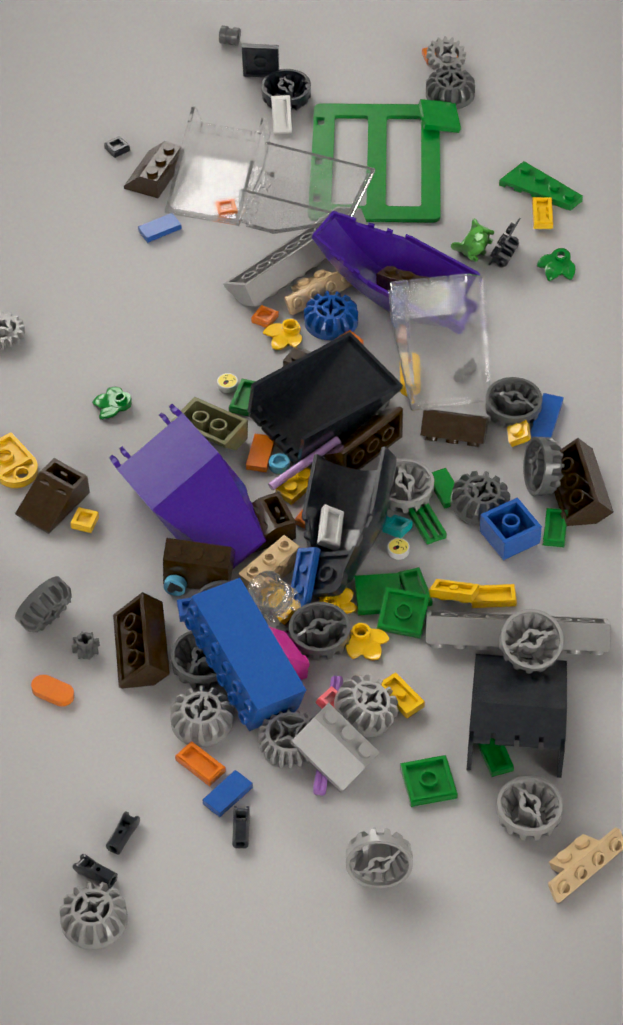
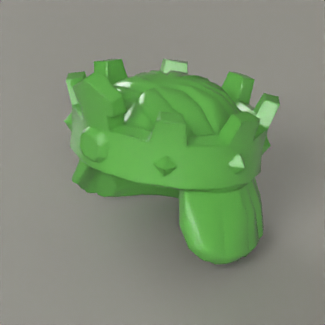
(475, 241)

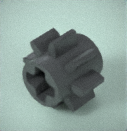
(85, 645)

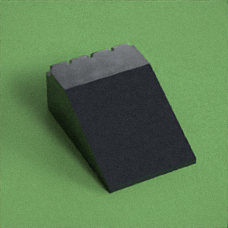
(321, 396)
(518, 706)

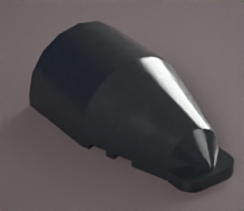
(365, 504)

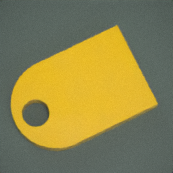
(14, 461)

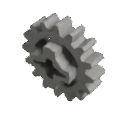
(446, 54)
(7, 333)

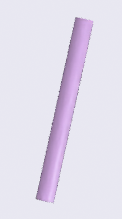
(303, 463)

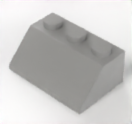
(334, 747)

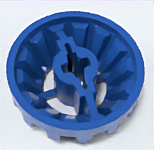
(330, 323)

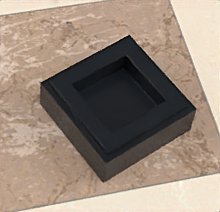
(117, 146)

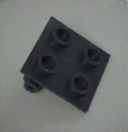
(507, 246)

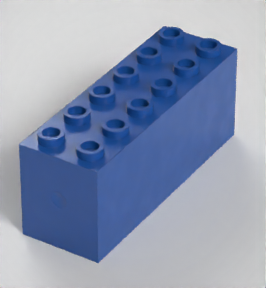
(244, 653)

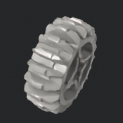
(287, 726)

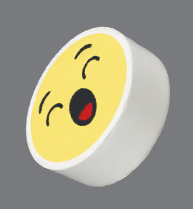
(227, 383)
(398, 548)

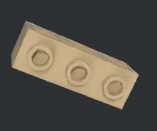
(277, 558)

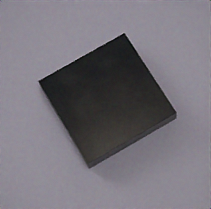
(259, 59)

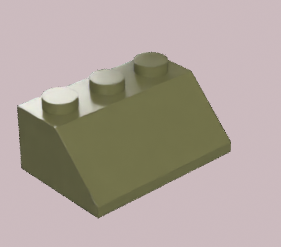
(216, 423)

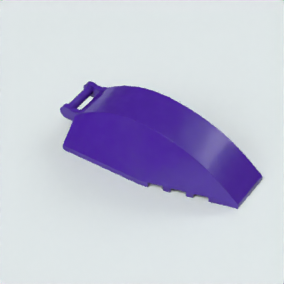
(362, 251)

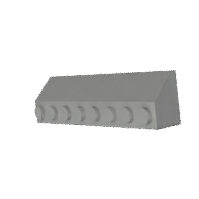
(279, 268)
(485, 629)

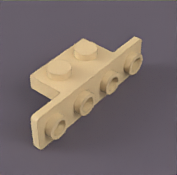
(309, 287)
(582, 861)

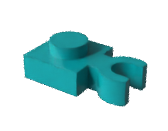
(397, 526)

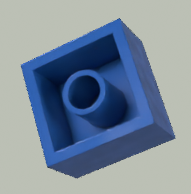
(510, 528)

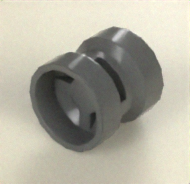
(229, 35)

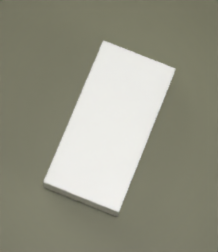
(281, 114)
(330, 527)

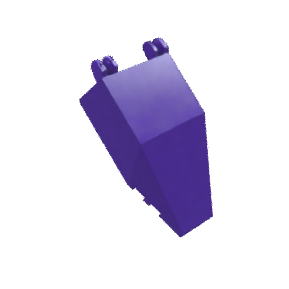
(193, 488)

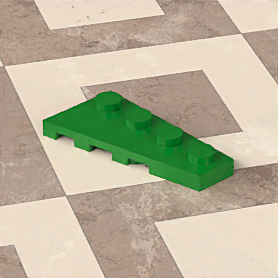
(539, 184)

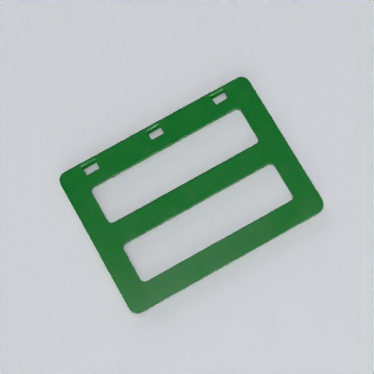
(377, 117)

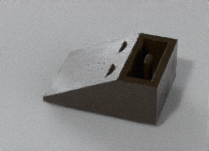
(53, 495)
(274, 519)

